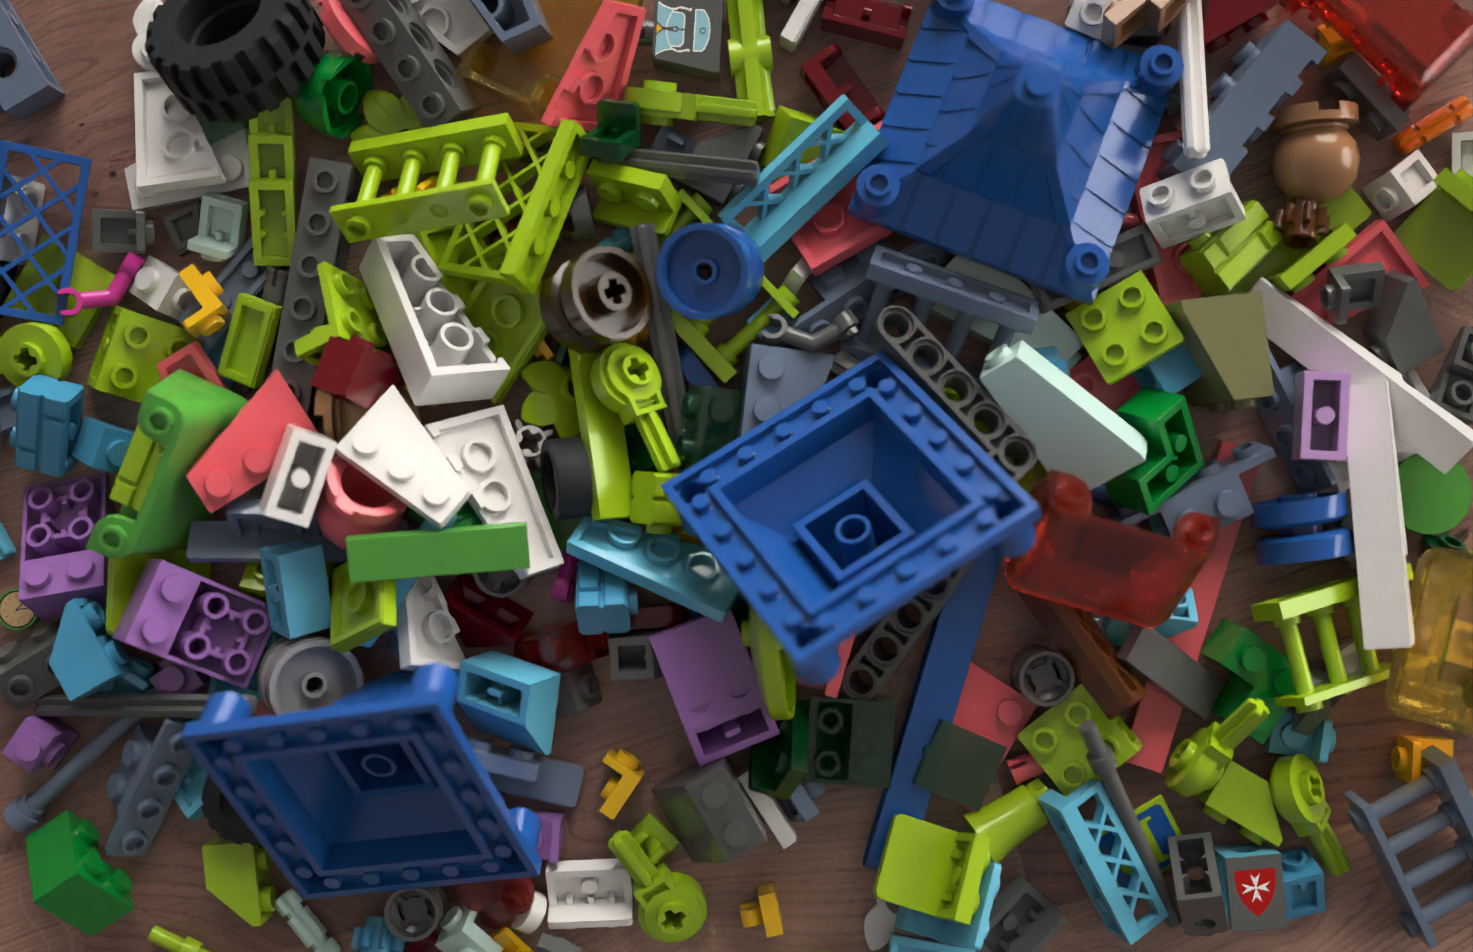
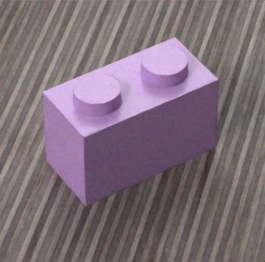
(1321, 416)

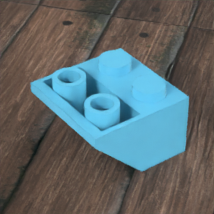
(510, 699)

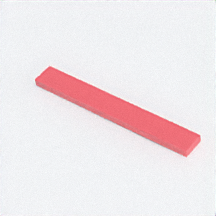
(1156, 714)

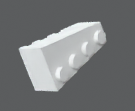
(426, 326)

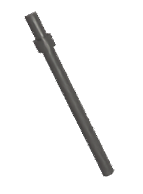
(1104, 764)

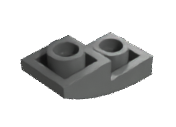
(1455, 379)

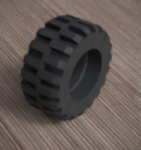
(234, 54)

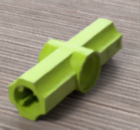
(751, 55)

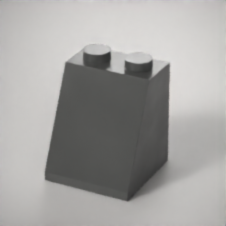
(711, 812)

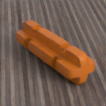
(1432, 125)

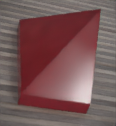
(484, 618)

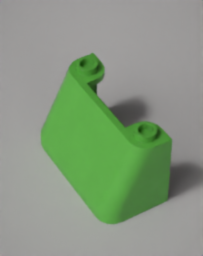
(186, 418)

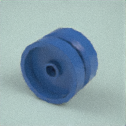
(685, 276)
(1302, 529)

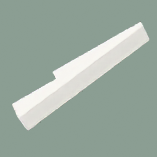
(1322, 347)
(1378, 520)

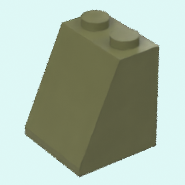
(1229, 348)

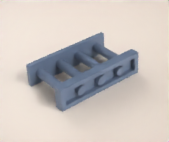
(940, 285)
(1456, 811)

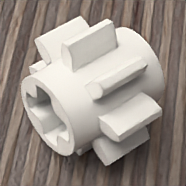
(530, 433)

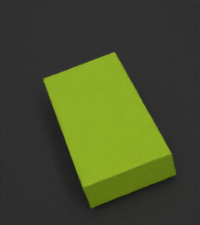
(249, 340)

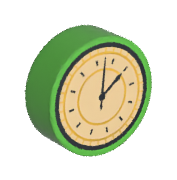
(15, 614)

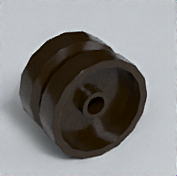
(596, 300)

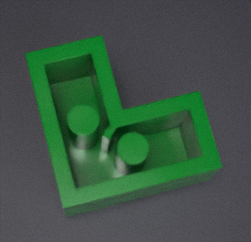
(1171, 450)
(1255, 672)
(72, 877)

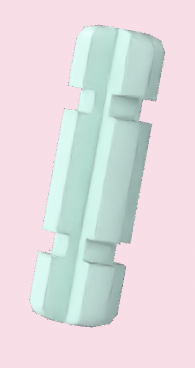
(305, 923)

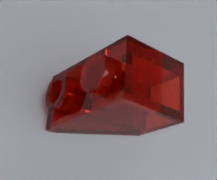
(560, 646)

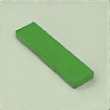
(437, 552)

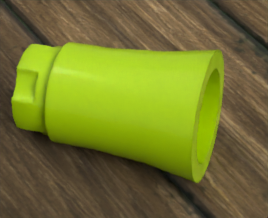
(1009, 818)

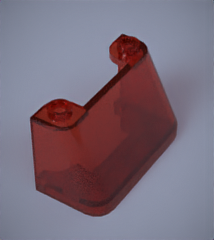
(1401, 39)
(1107, 563)

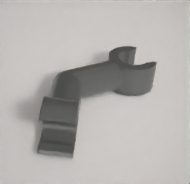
(841, 328)

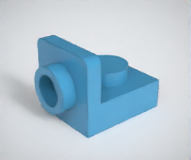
(1302, 883)

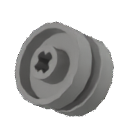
(309, 658)

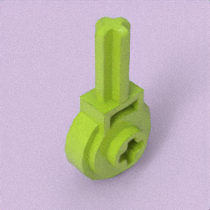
(662, 103)
(34, 350)
(630, 385)
(1205, 753)
(1301, 801)
(668, 902)

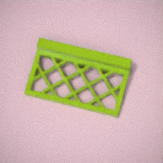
(542, 210)

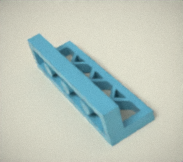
(809, 184)
(1091, 864)

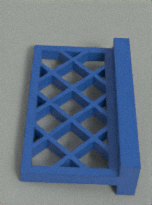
(73, 230)

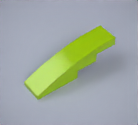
(273, 185)

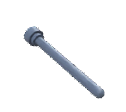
(28, 810)

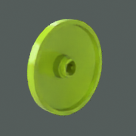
(772, 668)

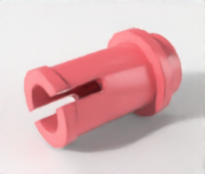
(1024, 768)

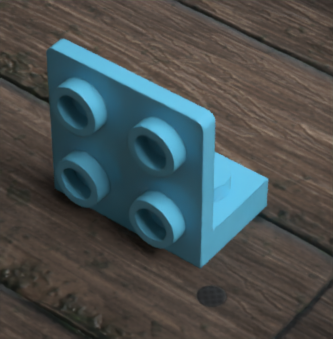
(955, 933)

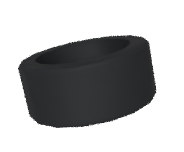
(566, 478)

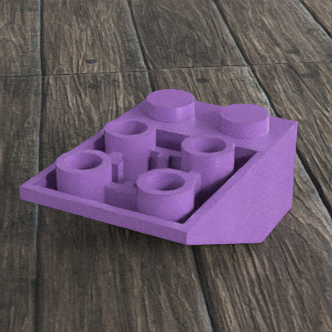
(54, 542)
(195, 623)
(713, 686)

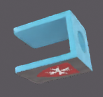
(1251, 886)

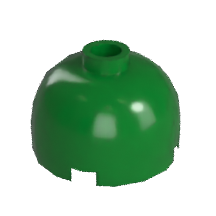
(334, 94)

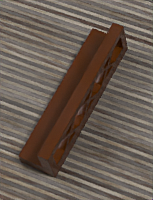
(1089, 654)

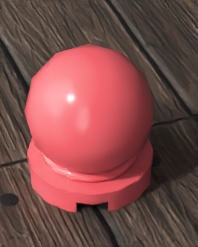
(354, 505)

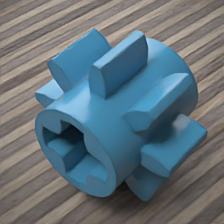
(375, 937)

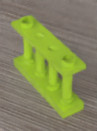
(422, 152)
(693, 331)
(1318, 603)

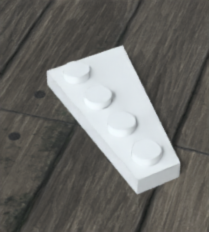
(499, 484)

